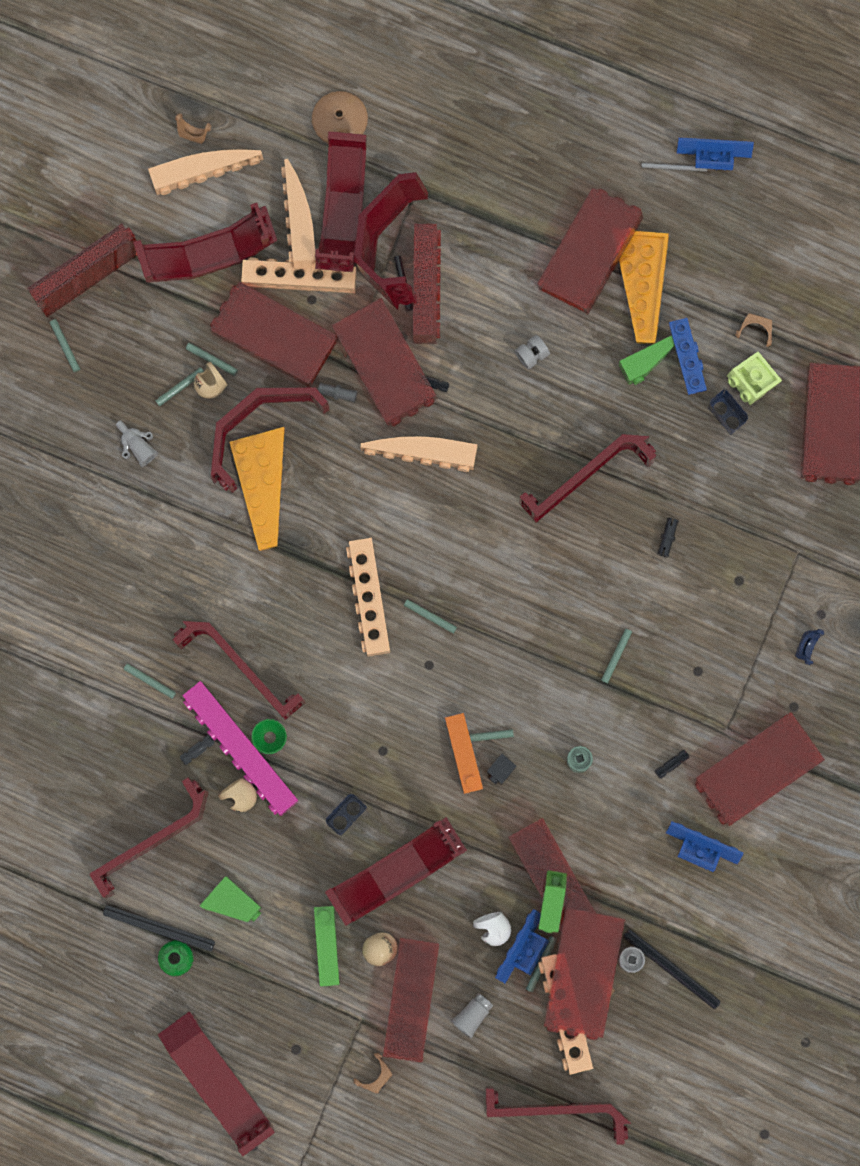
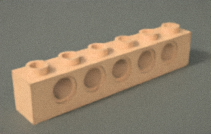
(250, 267)
(365, 548)
(583, 1060)

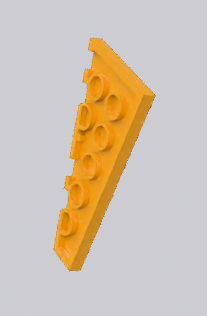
(643, 279)
(260, 475)

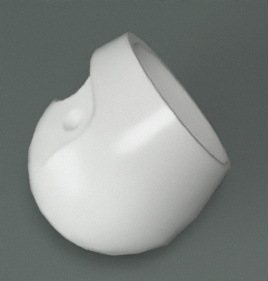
(497, 926)

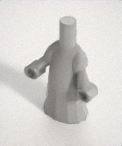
(133, 440)

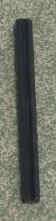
(158, 927)
(672, 969)

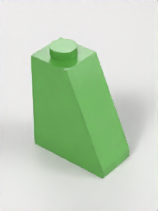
(552, 901)
(232, 902)

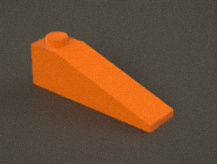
(463, 753)

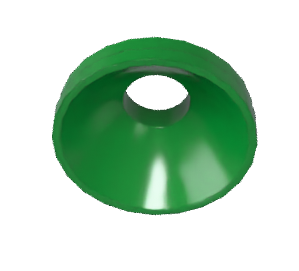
(264, 727)
(185, 962)

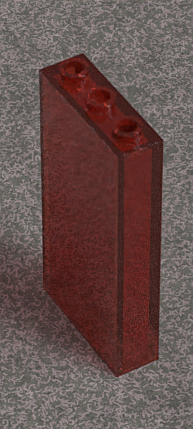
(590, 250)
(84, 270)
(273, 334)
(385, 362)
(831, 424)
(758, 770)
(583, 973)

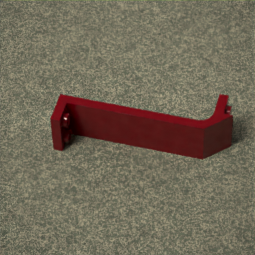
(635, 443)
(194, 629)
(199, 799)
(216, 1083)
(619, 1120)

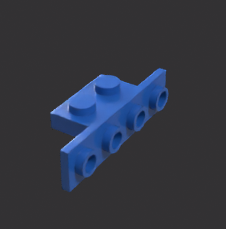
(714, 153)
(687, 356)
(702, 849)
(525, 951)

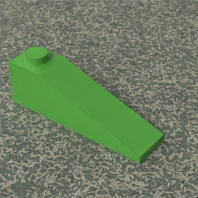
(643, 362)
(326, 945)

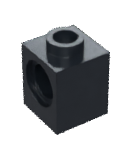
(500, 770)

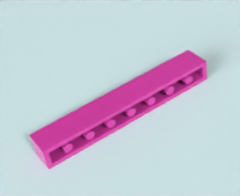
(240, 748)

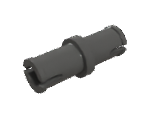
(337, 392)

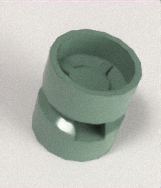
(579, 759)

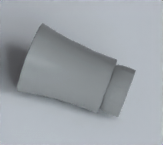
(472, 1015)

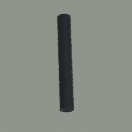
(401, 273)

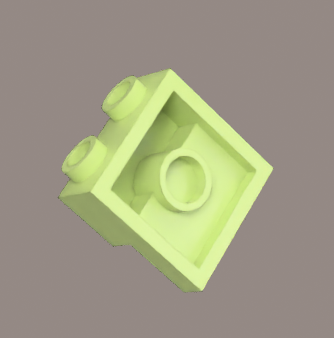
(753, 378)

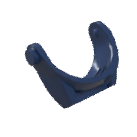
(813, 636)

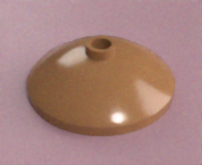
(352, 121)

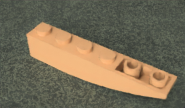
(199, 167)
(298, 221)
(426, 450)

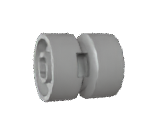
(526, 355)
(631, 959)

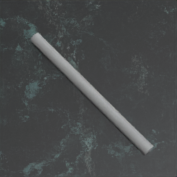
(674, 167)

